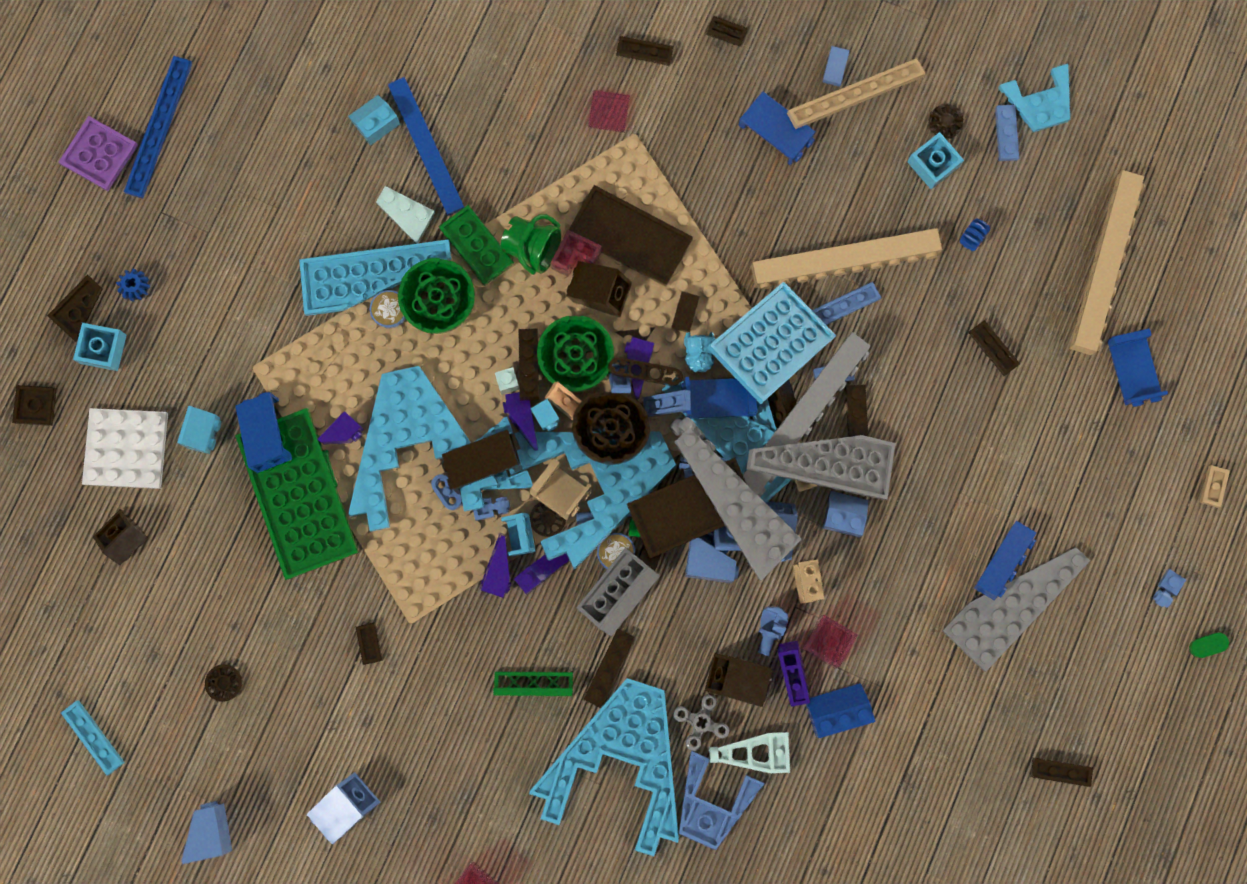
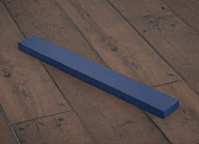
(158, 127)
(426, 146)

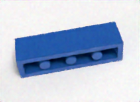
(1005, 560)

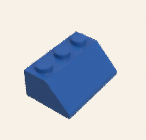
(840, 711)

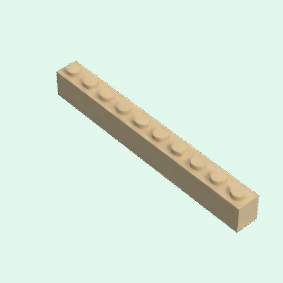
(846, 258)
(1107, 262)

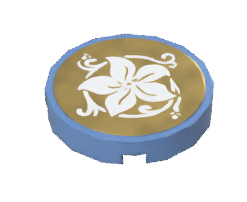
(386, 309)
(612, 547)

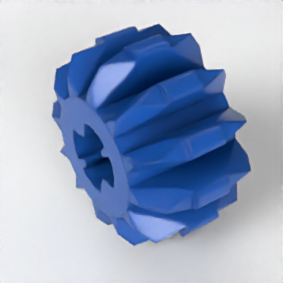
(974, 234)
(133, 292)

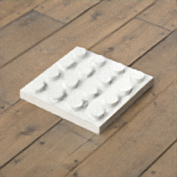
(125, 448)

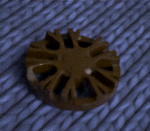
(946, 120)
(547, 519)
(223, 683)

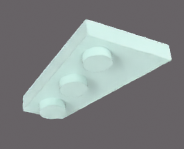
(407, 213)

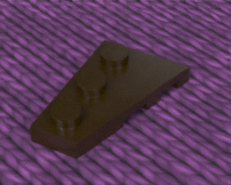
(76, 307)

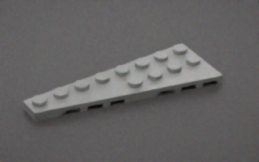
(753, 524)

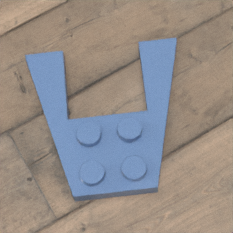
(703, 820)

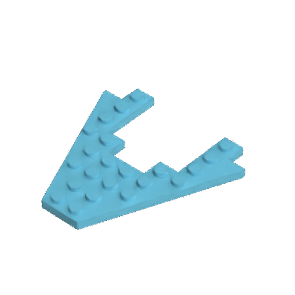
(405, 415)
(618, 482)
(631, 729)

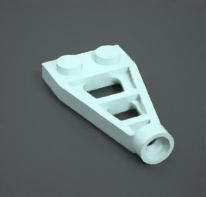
(777, 748)

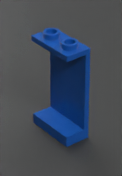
(774, 125)
(1135, 368)
(718, 398)
(261, 433)

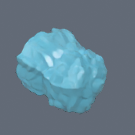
(698, 356)

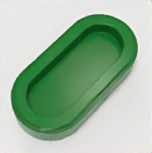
(1209, 645)

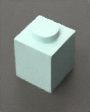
(507, 381)

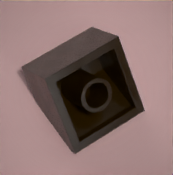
(119, 537)

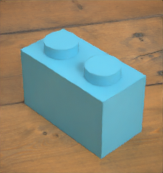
(546, 416)

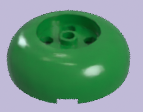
(424, 278)
(559, 338)

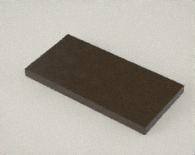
(631, 235)
(676, 514)

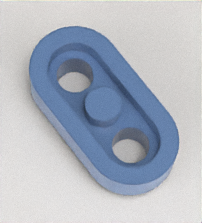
(445, 493)

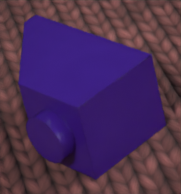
(342, 431)

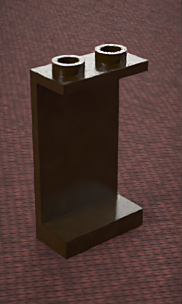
(480, 460)

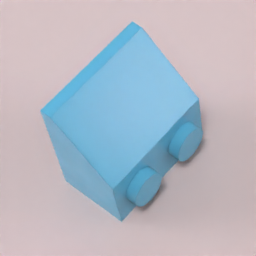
(374, 119)
(199, 430)

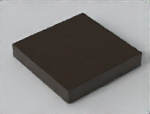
(34, 405)

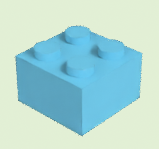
(935, 160)
(99, 346)

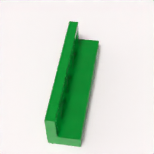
(533, 691)

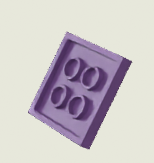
(98, 153)

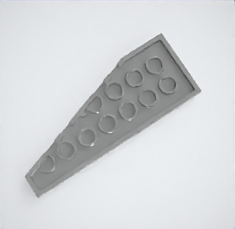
(845, 464)
(991, 626)

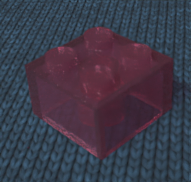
(829, 641)

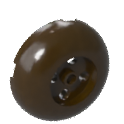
(624, 412)

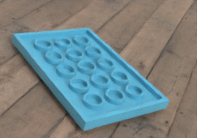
(771, 342)

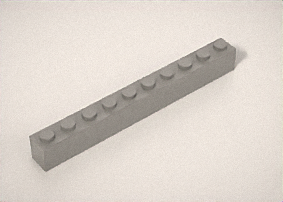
(812, 403)

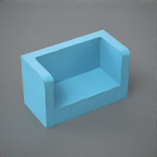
(520, 534)

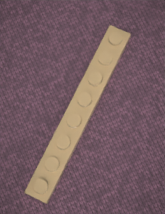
(856, 93)

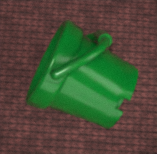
(532, 242)

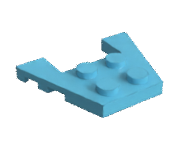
(1045, 107)
(517, 481)

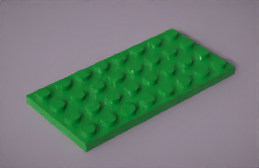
(302, 501)

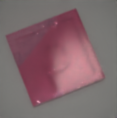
(609, 111)

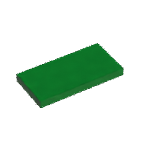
(476, 245)

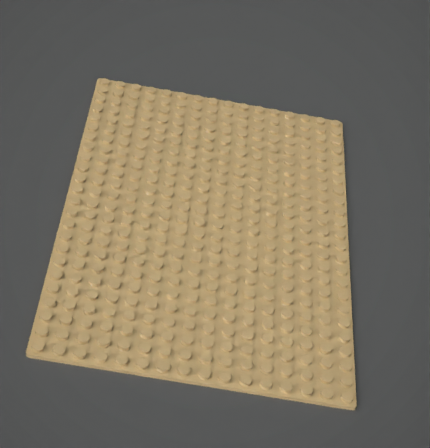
(440, 551)

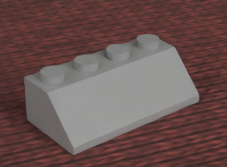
(618, 592)

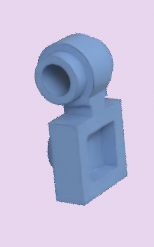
(501, 505)
(1171, 585)

